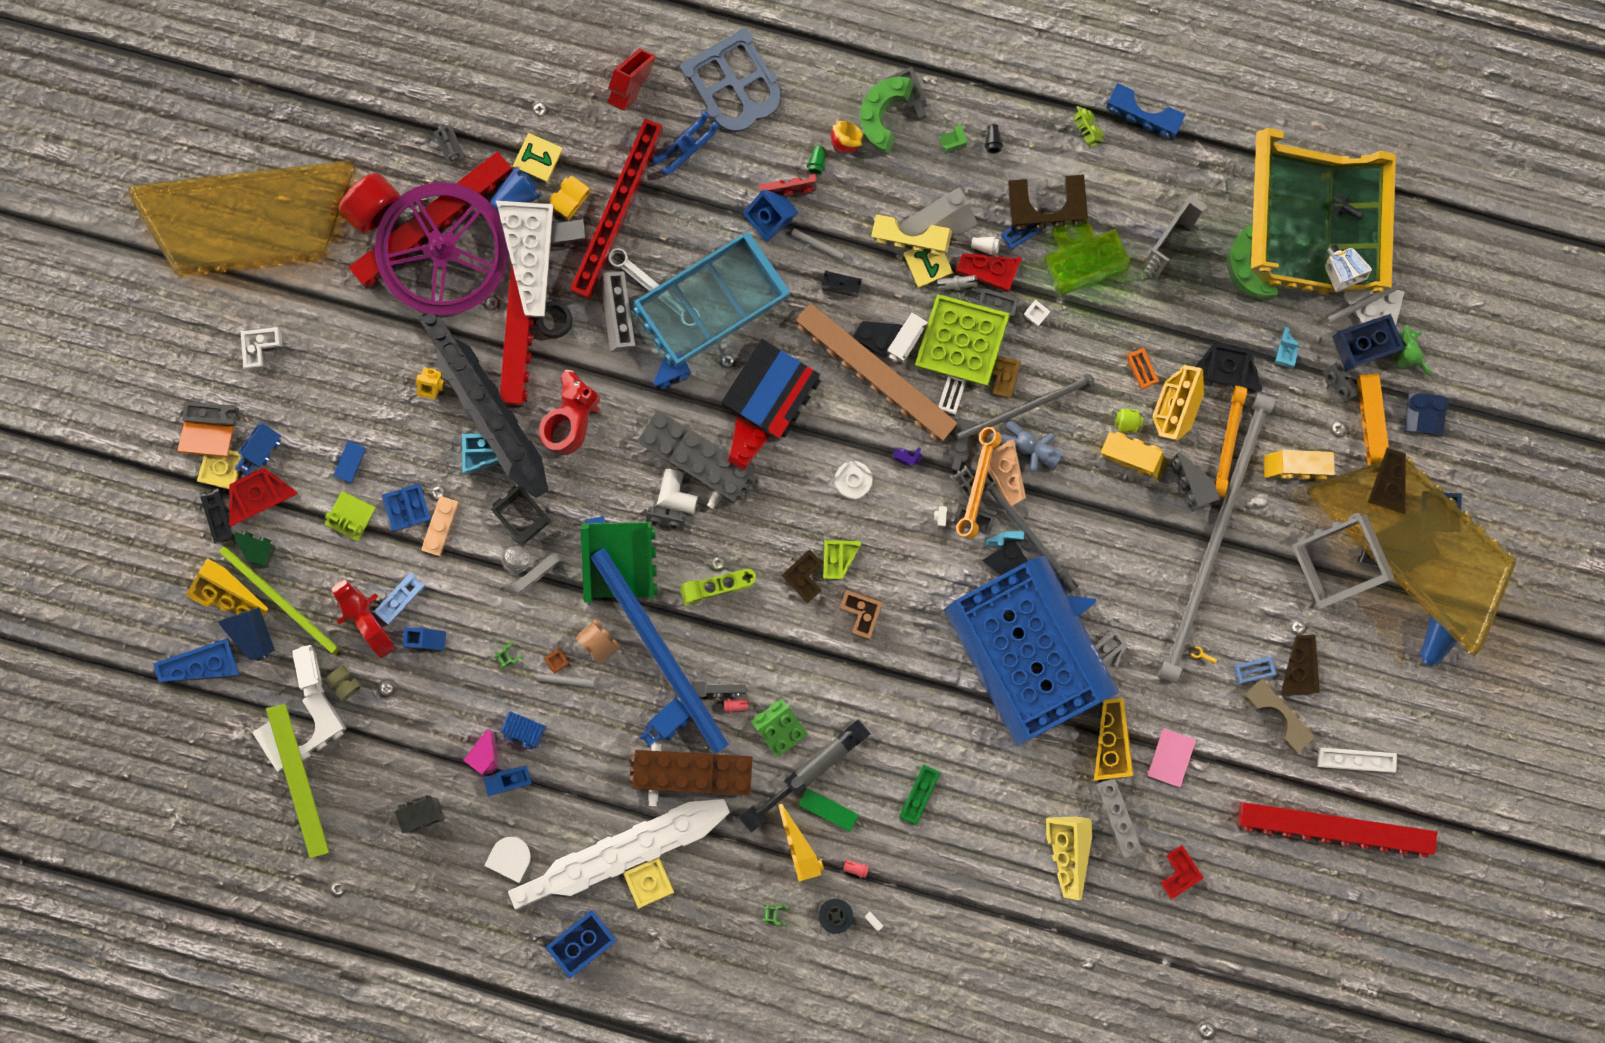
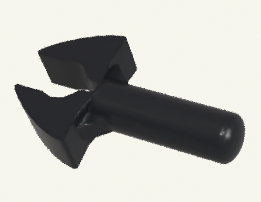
(1347, 208)

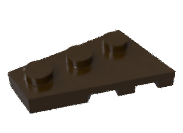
(1390, 482)

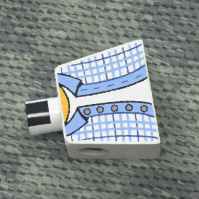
(1346, 268)

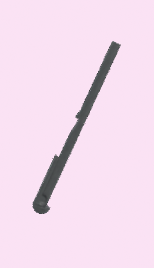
(1088, 380)

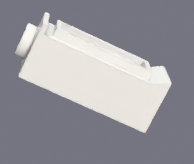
(906, 338)
(308, 671)

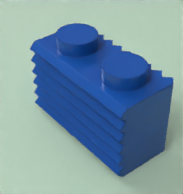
(523, 730)

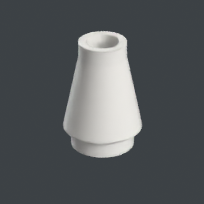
(986, 244)

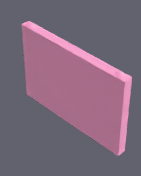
(1171, 757)

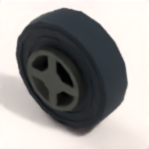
(838, 921)

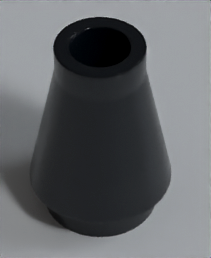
(993, 139)

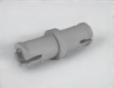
(957, 283)

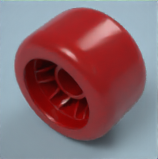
(367, 202)

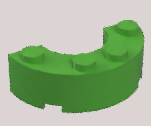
(875, 106)
(1240, 268)

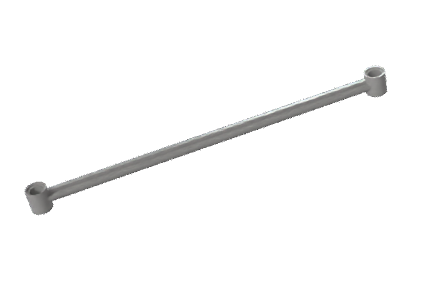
(1170, 670)

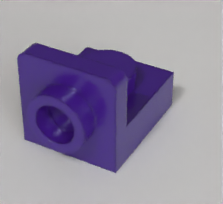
(904, 457)

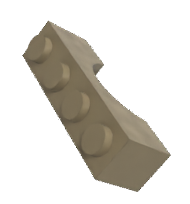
(1295, 734)

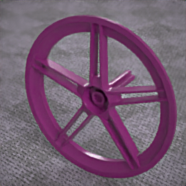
(441, 249)

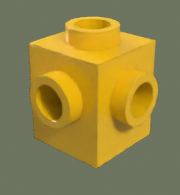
(429, 383)

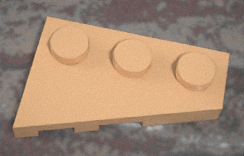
(1006, 471)

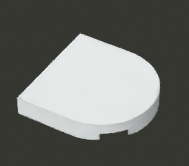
(509, 858)

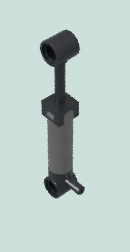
(810, 771)

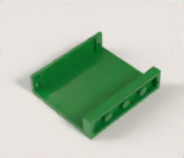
(630, 550)

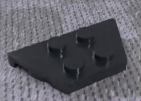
(1230, 367)

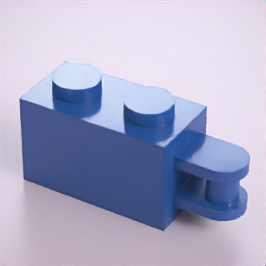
(257, 448)
(665, 723)

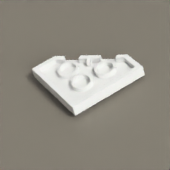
(1387, 305)

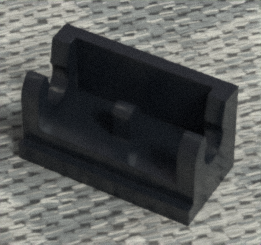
(841, 284)

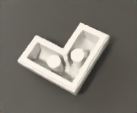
(253, 343)
(670, 494)

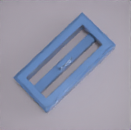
(1239, 674)

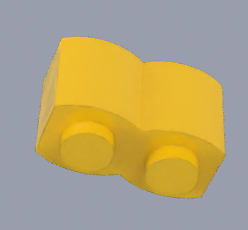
(569, 198)

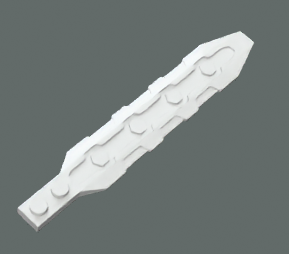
(616, 854)

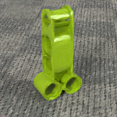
(694, 591)

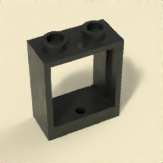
(533, 529)

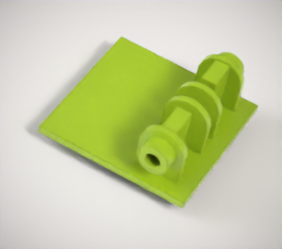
(1094, 133)
(349, 516)

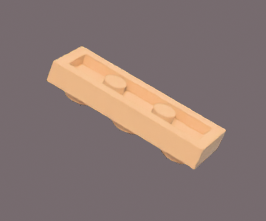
(440, 526)

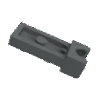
(209, 413)
(717, 691)

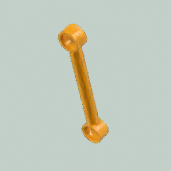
(1237, 402)
(978, 483)

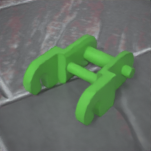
(498, 656)
(766, 919)

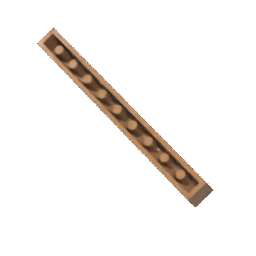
(876, 373)

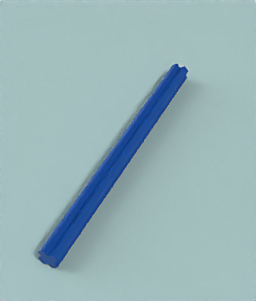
(659, 650)

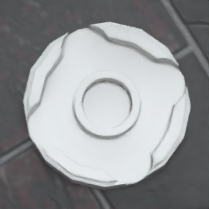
(853, 480)

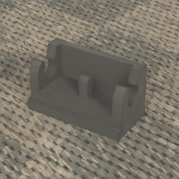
(568, 235)
(984, 518)

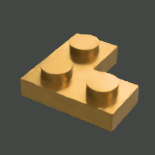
(1007, 373)

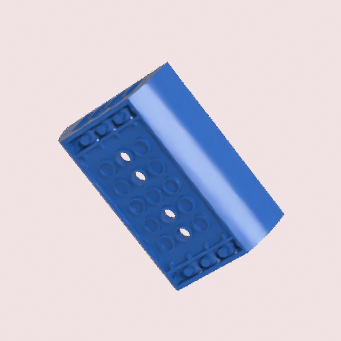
(1050, 637)

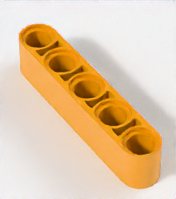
(1372, 417)

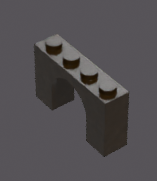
(1025, 216)

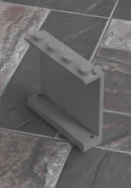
(1187, 217)

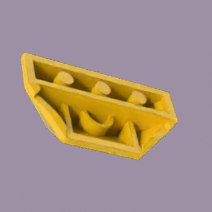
(1179, 403)

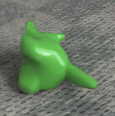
(1412, 354)

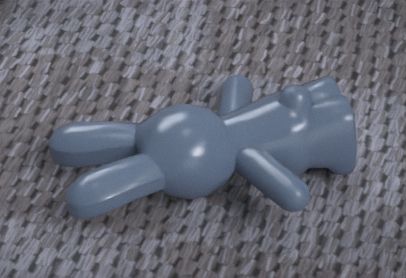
(1028, 444)

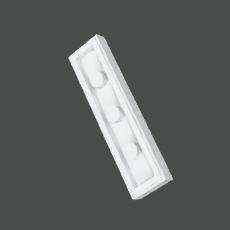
(1357, 760)

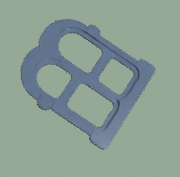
(751, 110)

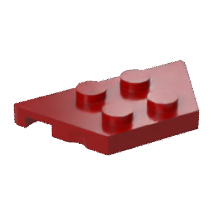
(256, 494)

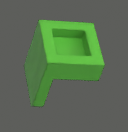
(954, 140)

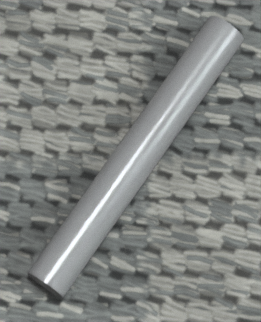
(817, 244)
(565, 680)

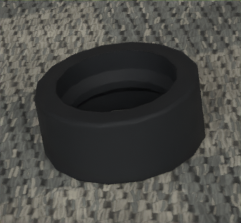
(566, 327)

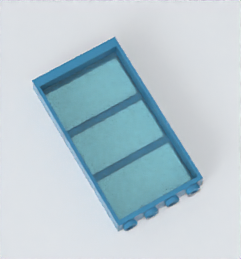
(711, 300)

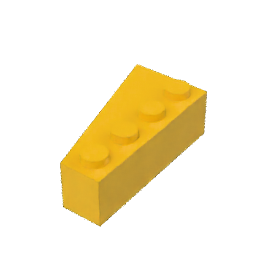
(1114, 749)

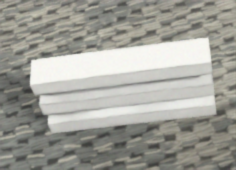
(947, 409)

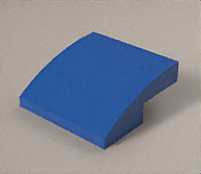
(405, 507)

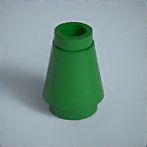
(816, 163)

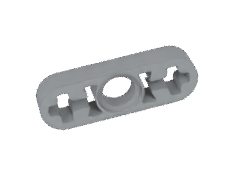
(536, 574)

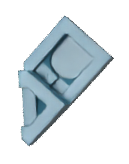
(1287, 350)
(998, 539)

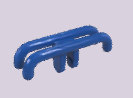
(686, 144)

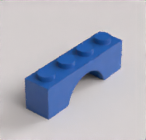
(1165, 122)

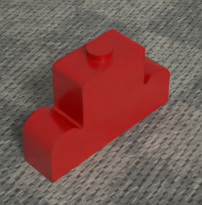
(629, 78)

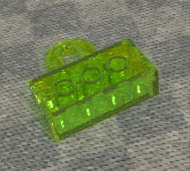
(1085, 259)

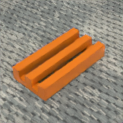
(1148, 383)

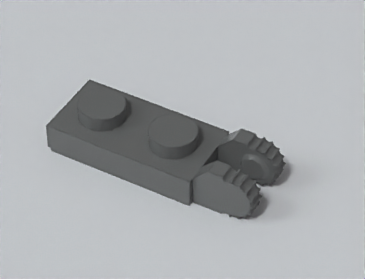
(993, 300)

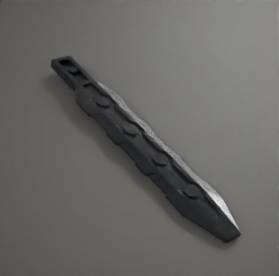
(481, 399)

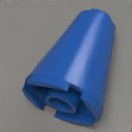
(516, 188)
(1436, 643)

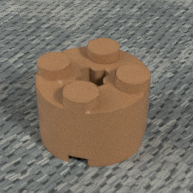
(598, 642)

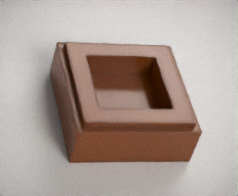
(556, 660)

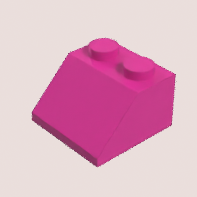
(484, 754)

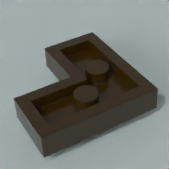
(799, 574)

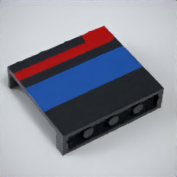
(771, 389)

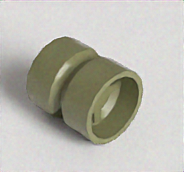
(342, 683)

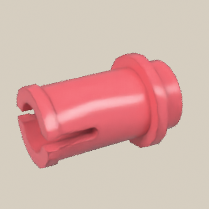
(735, 705)
(855, 868)

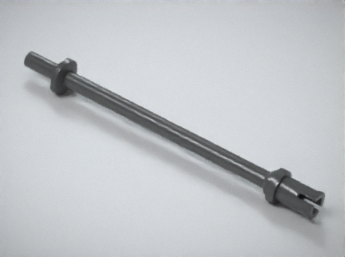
(1061, 573)

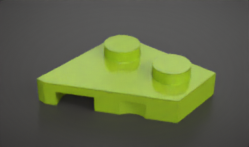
(838, 557)

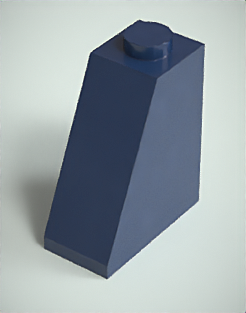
(249, 633)

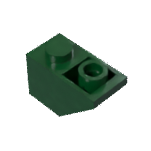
(255, 550)

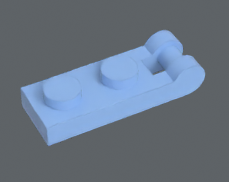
(399, 599)

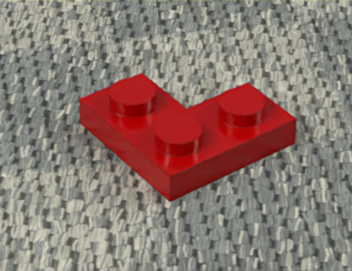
(1185, 873)

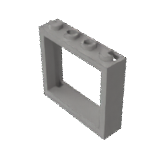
(1311, 574)

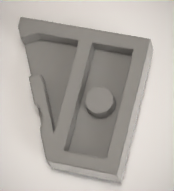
(1111, 650)

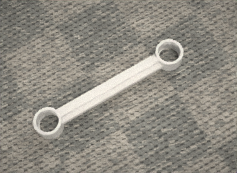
(633, 270)

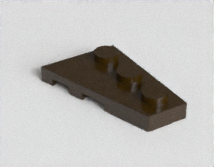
(1302, 667)

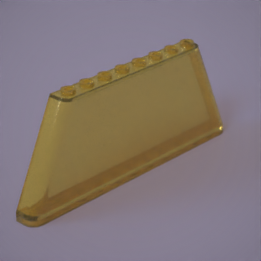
(245, 216)
(1430, 549)

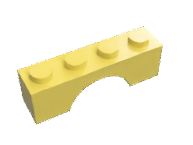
(934, 239)

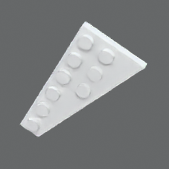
(529, 240)

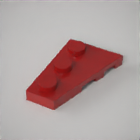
(989, 270)

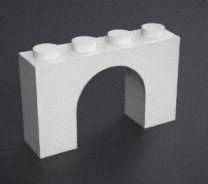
(327, 726)

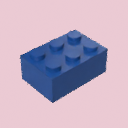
(581, 943)

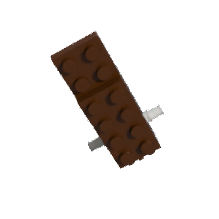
(689, 772)

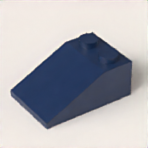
(1368, 342)

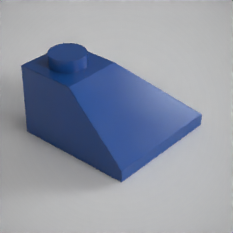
(770, 213)

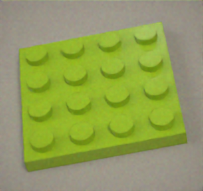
(962, 340)

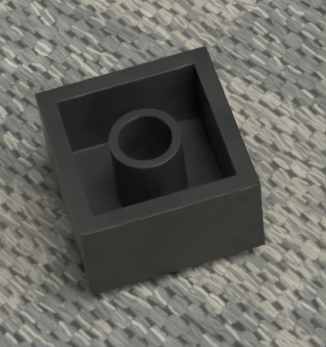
(419, 815)

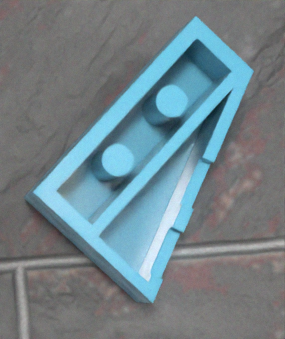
(476, 454)

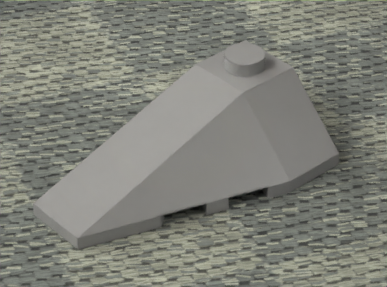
(949, 212)

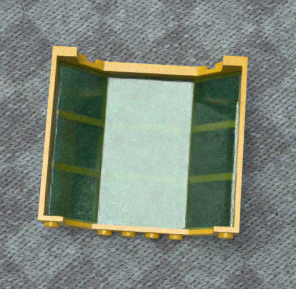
(1298, 224)

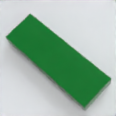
(919, 794)
(828, 809)

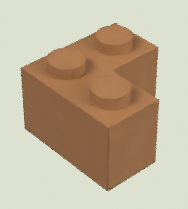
(865, 610)

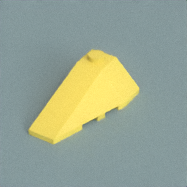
(1071, 848)

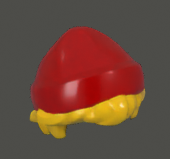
(846, 137)

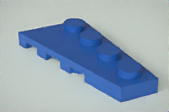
(201, 663)

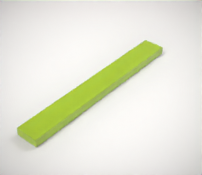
(279, 600)
(297, 780)

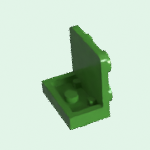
(779, 727)

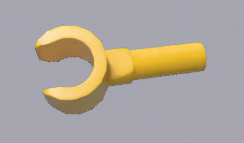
(1202, 655)

